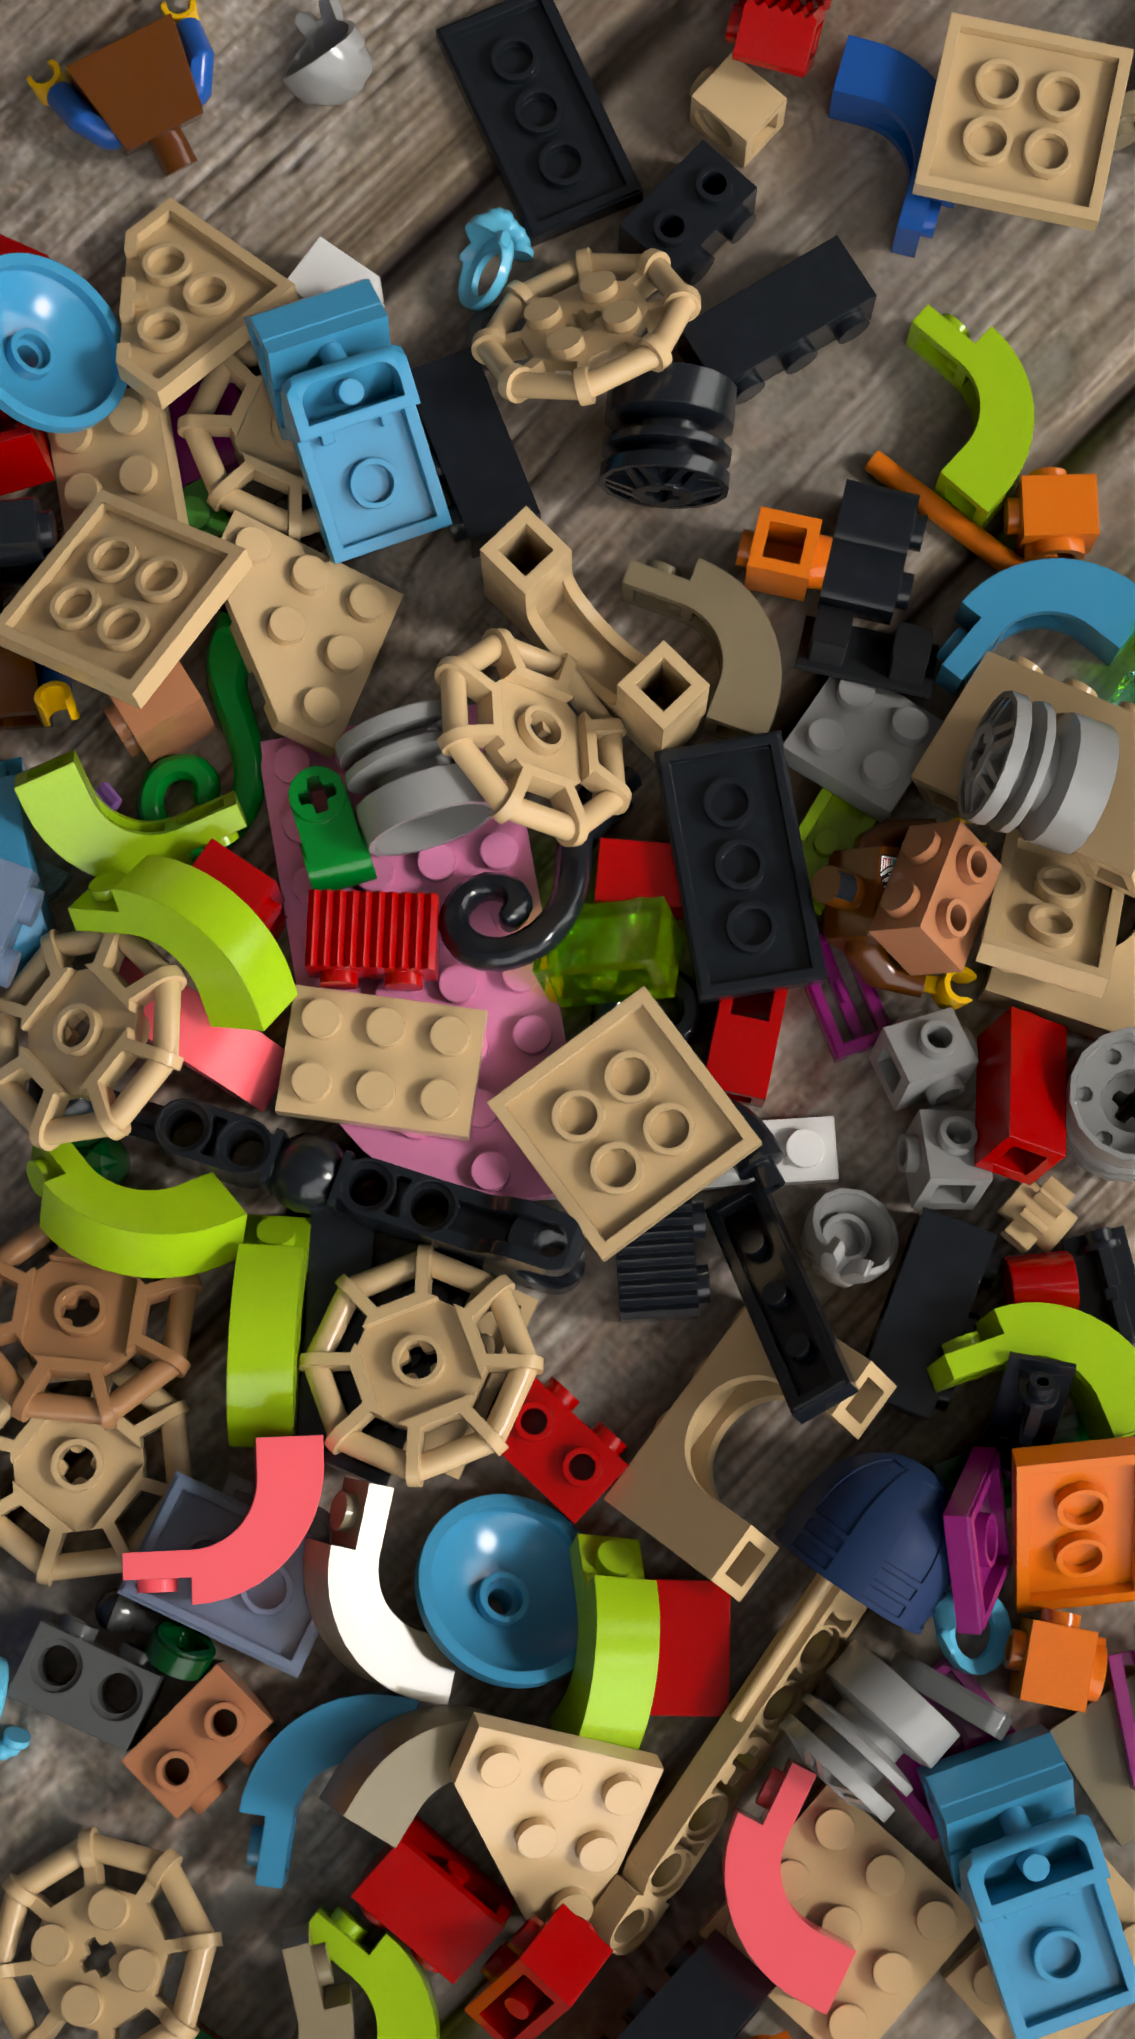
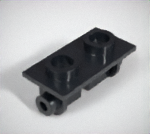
(1106, 1277)
(1027, 1405)

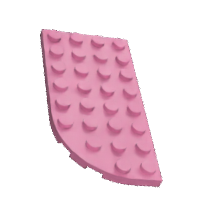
(521, 1019)

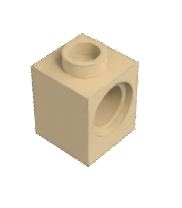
(736, 109)

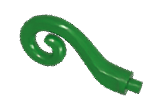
(230, 697)

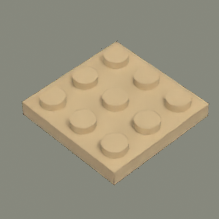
(1023, 121)
(122, 598)
(624, 1123)
(873, 1893)

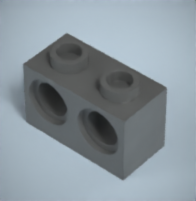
(83, 1699)

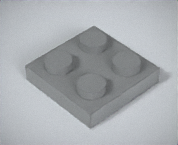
(861, 744)

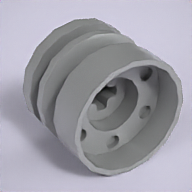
(1038, 772)
(411, 788)
(1094, 1092)
(868, 1731)

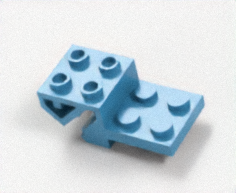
(350, 417)
(1031, 1881)

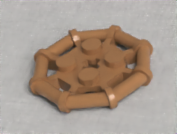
(89, 1350)

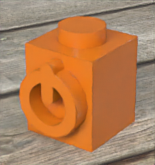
(1053, 514)
(784, 554)
(1056, 1661)

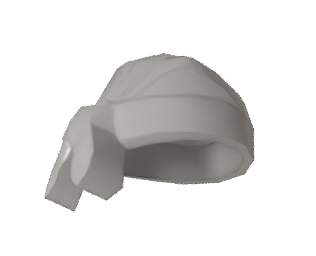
(331, 61)
(849, 1238)

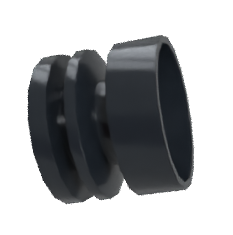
(669, 438)

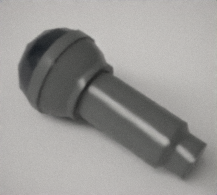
(122, 1614)

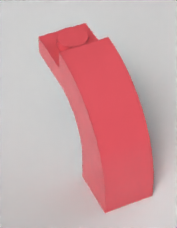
(232, 1059)
(280, 1514)
(781, 1941)

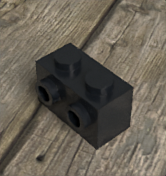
(692, 213)

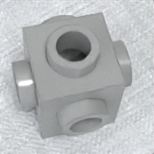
(924, 1058)
(940, 1160)

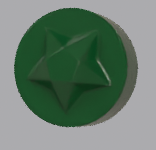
(106, 1157)
(180, 1651)

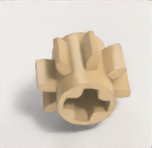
(1037, 1215)

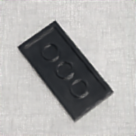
(539, 117)
(740, 867)

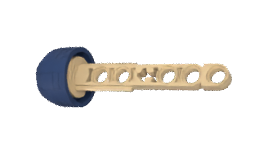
(876, 1544)

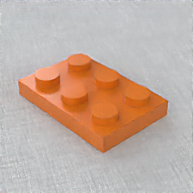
(1073, 1524)

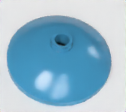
(55, 347)
(510, 1553)

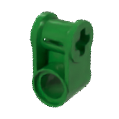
(331, 839)

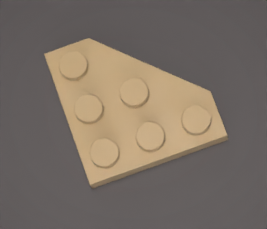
(186, 301)
(305, 631)
(552, 1808)

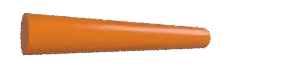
(943, 513)

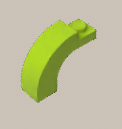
(999, 406)
(104, 841)
(204, 927)
(131, 1229)
(266, 1329)
(1103, 1359)
(615, 1643)
(386, 1972)

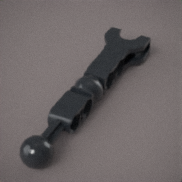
(316, 1175)

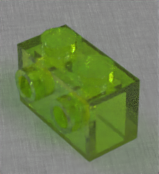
(614, 954)

